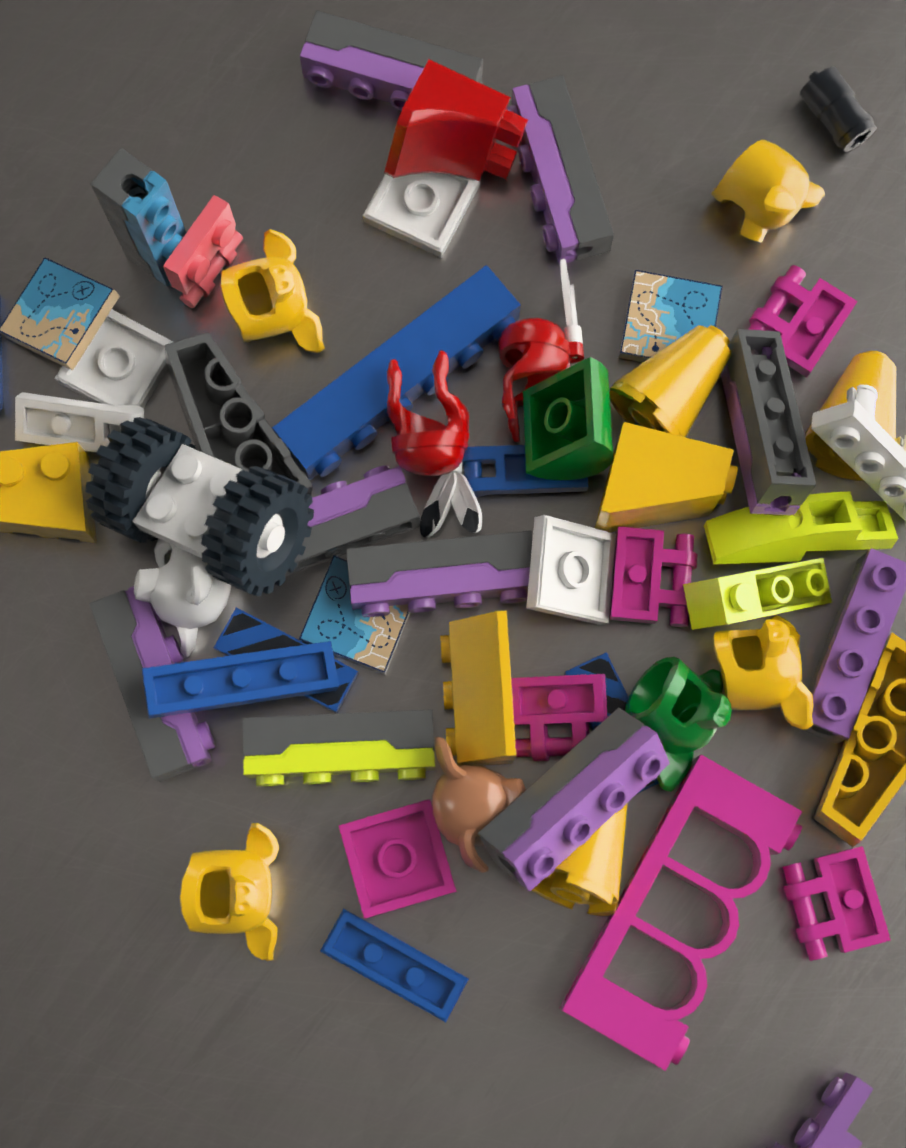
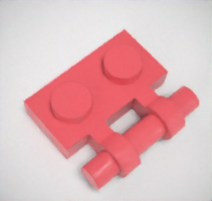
(203, 252)

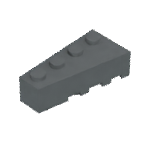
(222, 413)

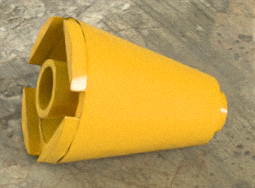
(869, 369)
(674, 382)
(591, 872)

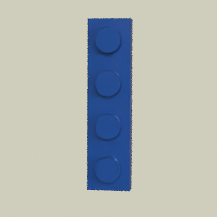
(239, 679)

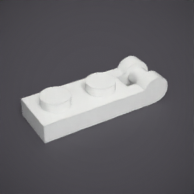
(63, 420)

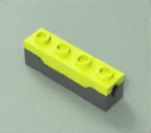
(338, 745)

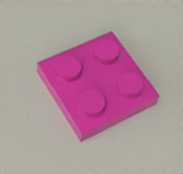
(397, 858)

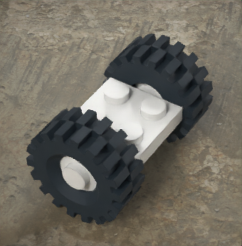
(233, 519)

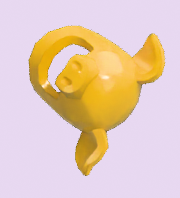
(768, 188)
(270, 297)
(765, 670)
(233, 892)

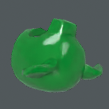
(682, 711)

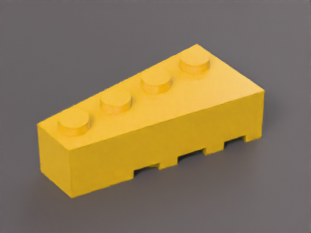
(46, 492)
(874, 756)

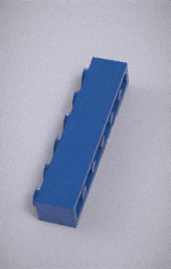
(356, 402)

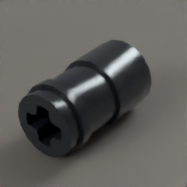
(837, 108)

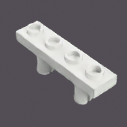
(865, 445)

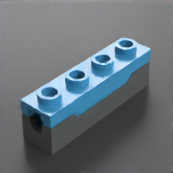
(140, 212)

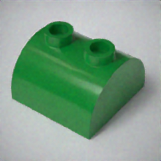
(569, 423)

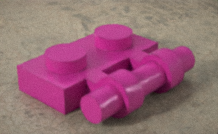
(813, 325)
(638, 576)
(556, 700)
(849, 899)

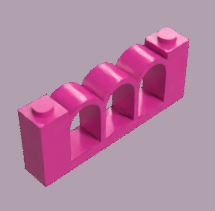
(740, 808)

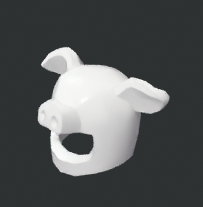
(182, 592)

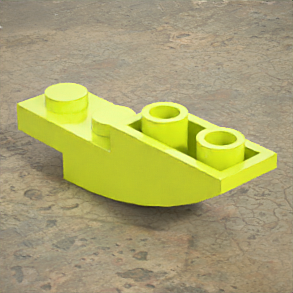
(821, 524)

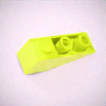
(757, 594)

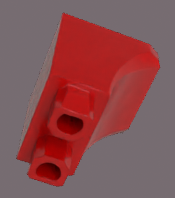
(454, 128)

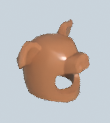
(468, 800)

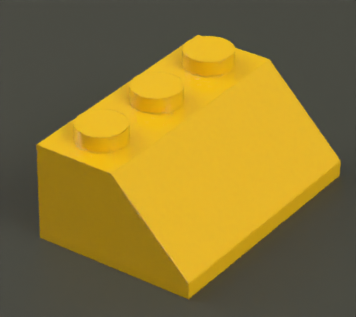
(479, 690)

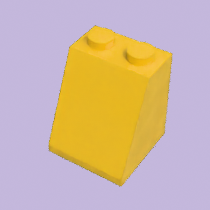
(663, 479)

